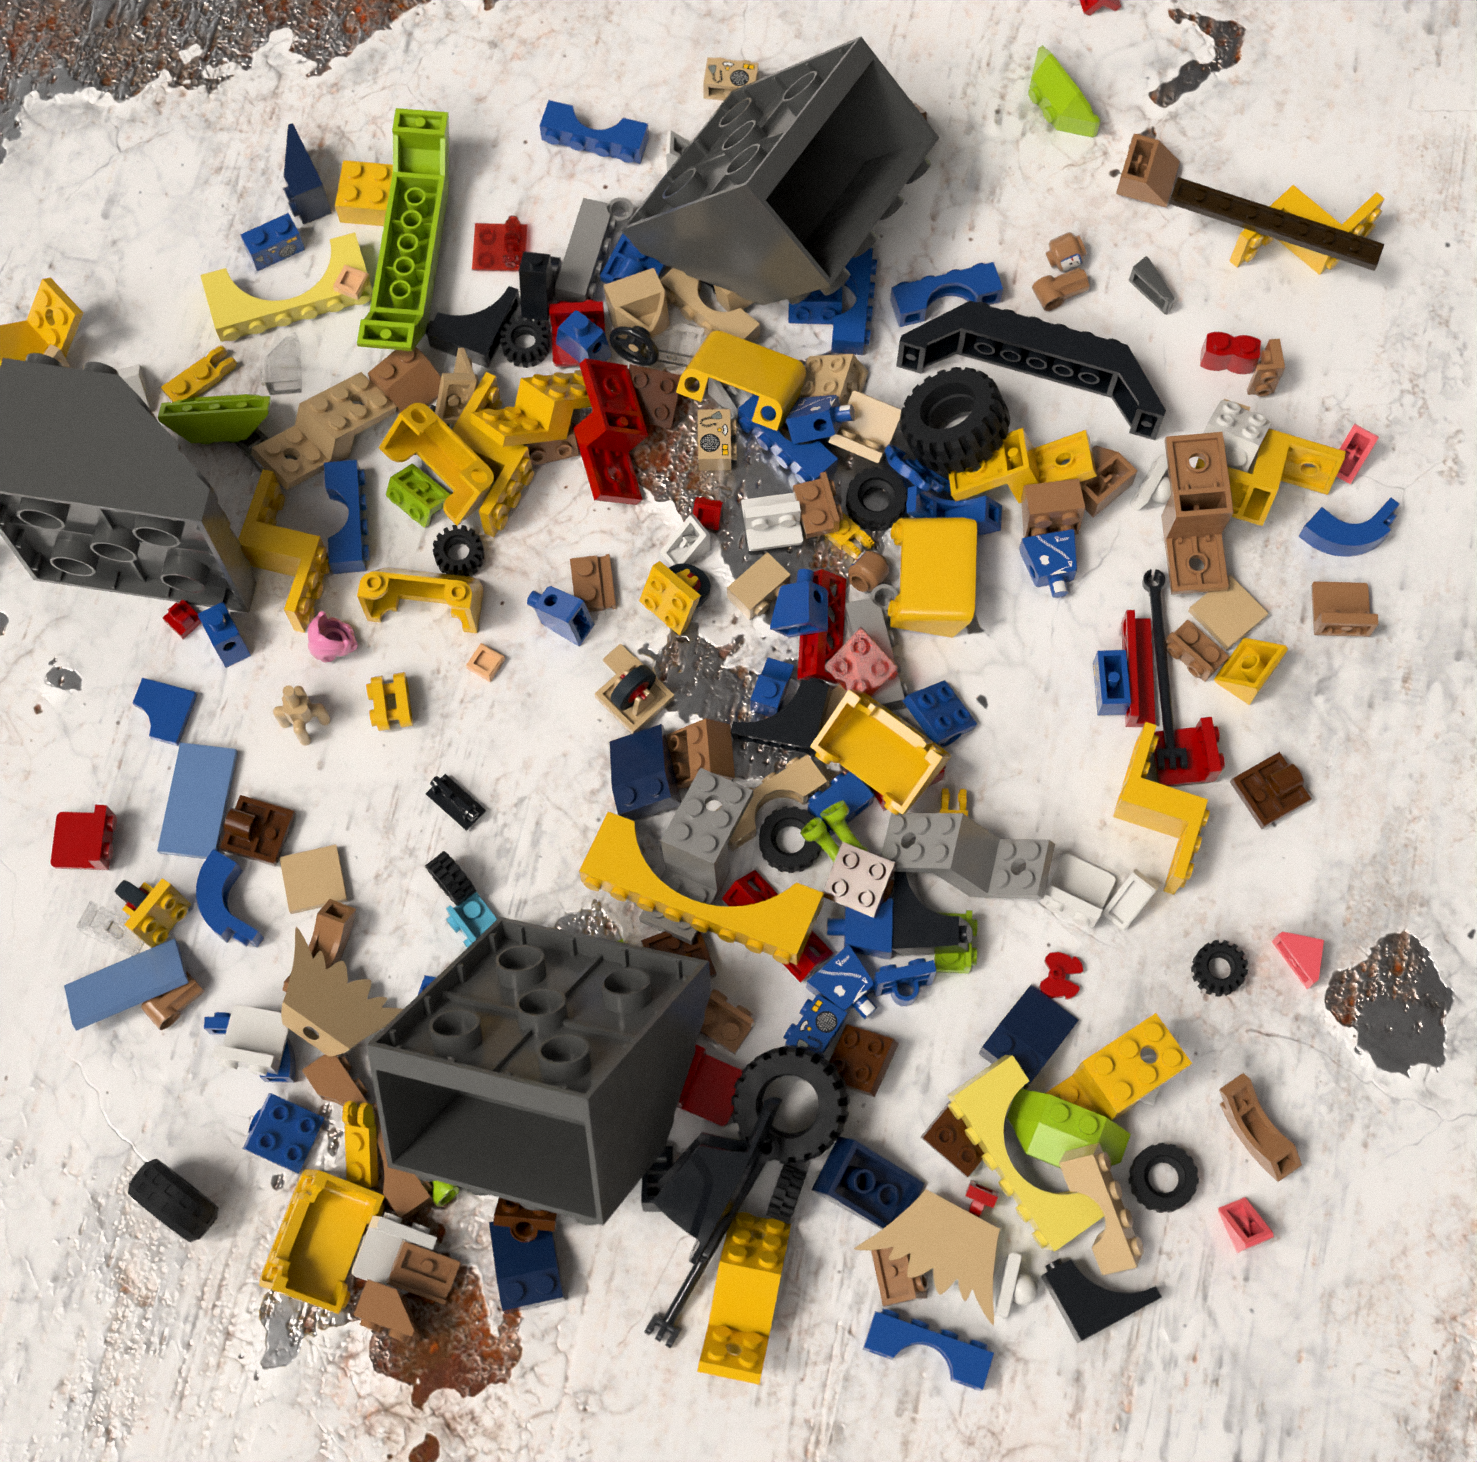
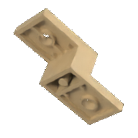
(324, 430)

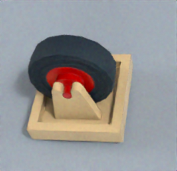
(634, 695)

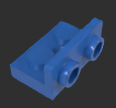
(816, 308)

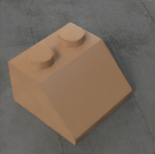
(406, 378)

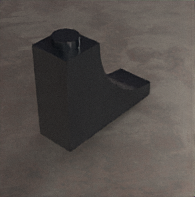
(537, 283)
(474, 332)
(795, 725)
(921, 930)
(1085, 1304)

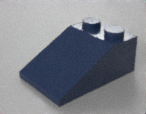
(304, 187)
(643, 774)
(1030, 1033)
(866, 1183)
(526, 1271)

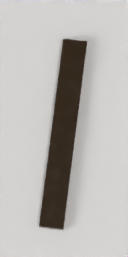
(1276, 223)

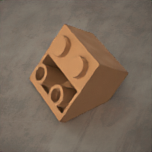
(1148, 171)
(1112, 479)
(1052, 507)
(701, 745)
(388, 1309)

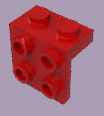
(560, 312)
(1202, 755)
(84, 839)
(709, 1088)

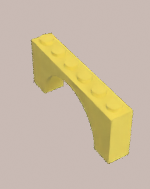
(241, 314)
(983, 1108)

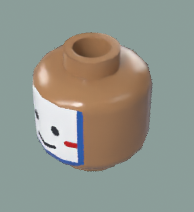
(1066, 251)
(868, 571)

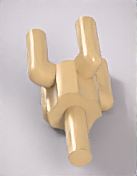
(299, 711)

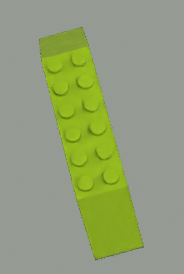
(410, 232)

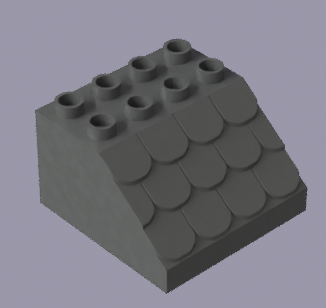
(788, 179)
(105, 493)
(541, 1068)

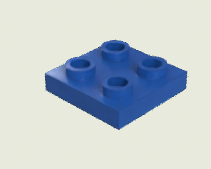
(627, 261)
(940, 713)
(916, 975)
(283, 1133)

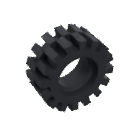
(524, 355)
(453, 537)
(450, 878)
(1207, 980)
(786, 1193)

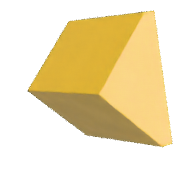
(1250, 668)

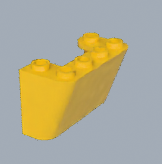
(750, 368)
(425, 434)

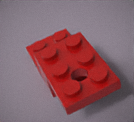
(610, 432)

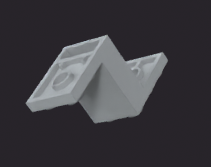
(698, 846)
(968, 855)

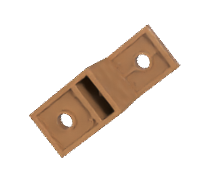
(1196, 512)

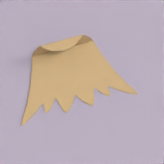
(330, 1004)
(949, 1242)

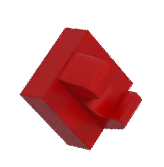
(708, 512)
(182, 619)
(981, 1196)

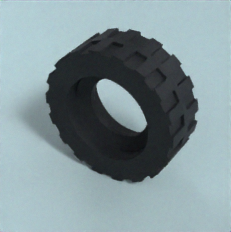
(876, 519)
(773, 854)
(1179, 1161)

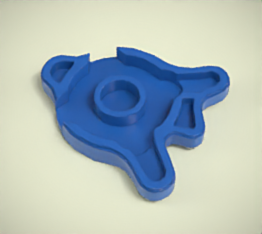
(916, 472)

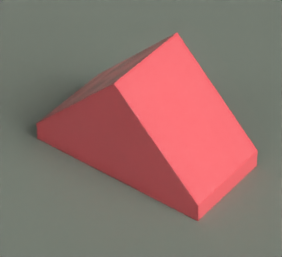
(1357, 447)
(1302, 955)
(1244, 1225)

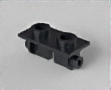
(455, 801)

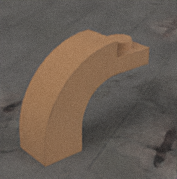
(330, 933)
(1256, 1131)

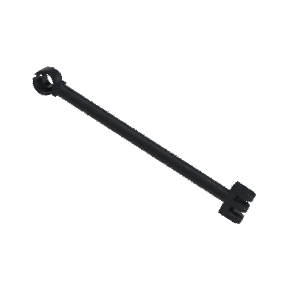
(1170, 752)
(667, 1322)

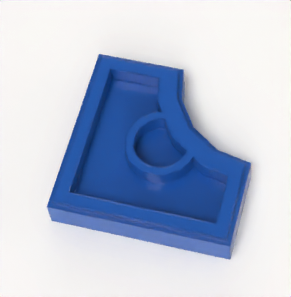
(166, 708)

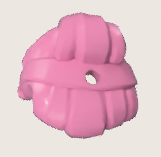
(330, 638)

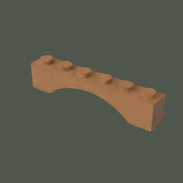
(334, 1084)

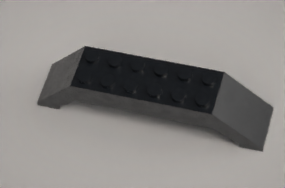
(1039, 351)

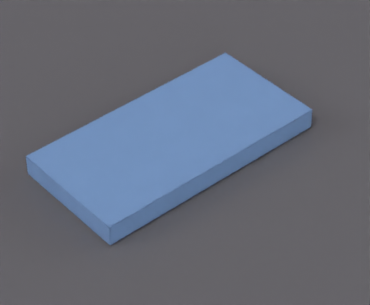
(197, 800)
(125, 984)

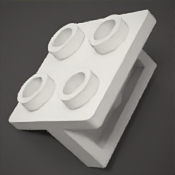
(772, 522)

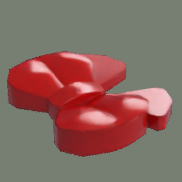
(1055, 984)

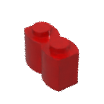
(1232, 353)

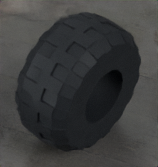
(173, 1200)

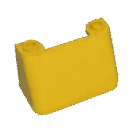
(935, 575)
(384, 587)
(880, 750)
(319, 1240)

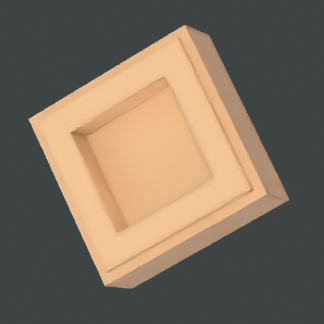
(351, 282)
(485, 662)

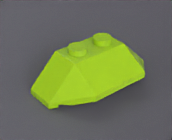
(1060, 97)
(215, 417)
(1052, 1126)

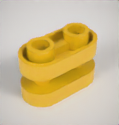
(378, 692)

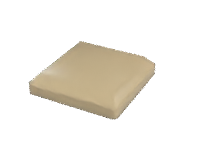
(618, 658)

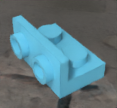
(471, 918)

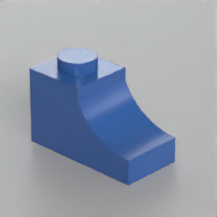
(771, 687)

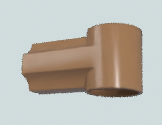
(1054, 291)
(166, 1007)

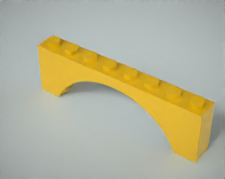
(771, 926)

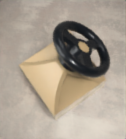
(637, 314)

